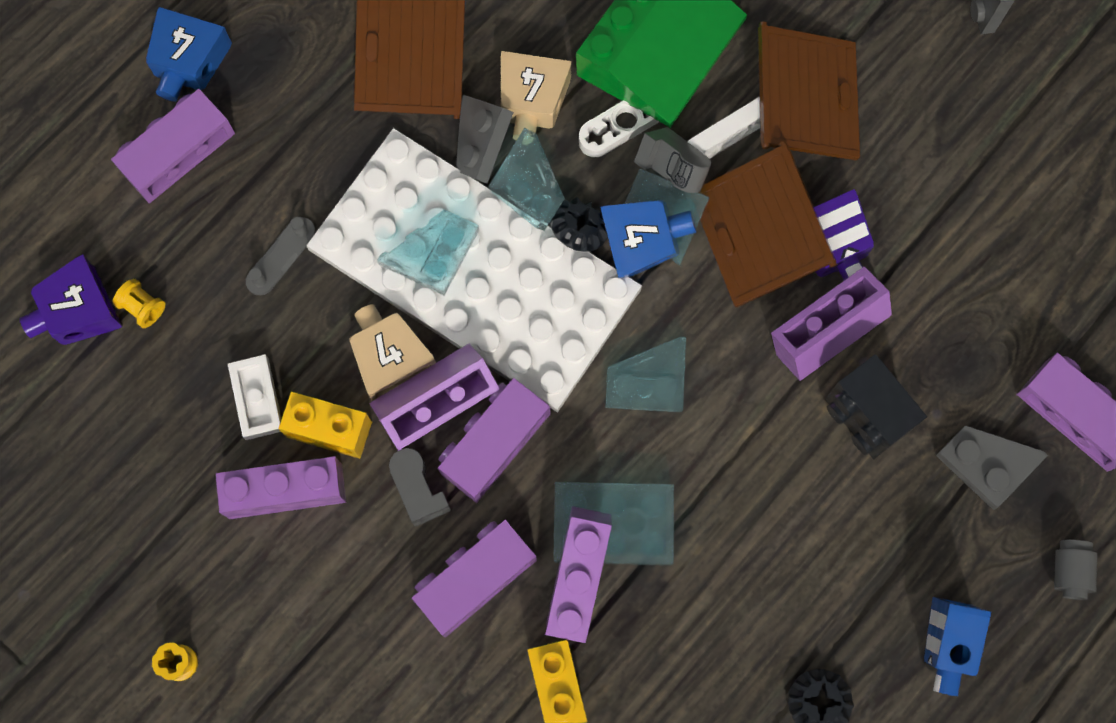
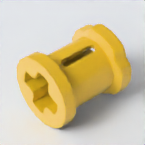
(138, 303)
(166, 654)

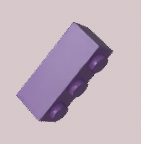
(173, 145)
(832, 323)
(434, 396)
(1075, 407)
(493, 439)
(280, 488)
(578, 574)
(473, 577)

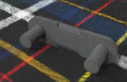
(280, 256)

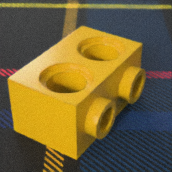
(325, 425)
(557, 683)

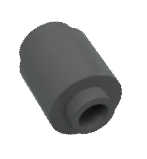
(1075, 569)

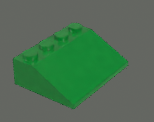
(657, 51)

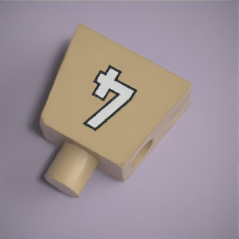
(533, 89)
(387, 351)

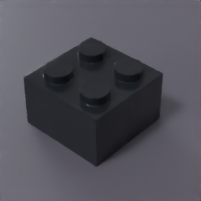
(873, 407)

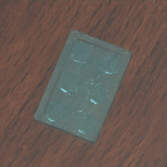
(639, 515)

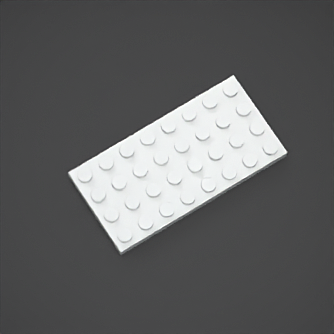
(519, 293)

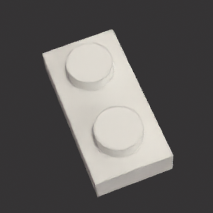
(255, 397)

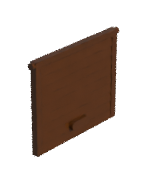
(409, 56)
(808, 92)
(764, 226)

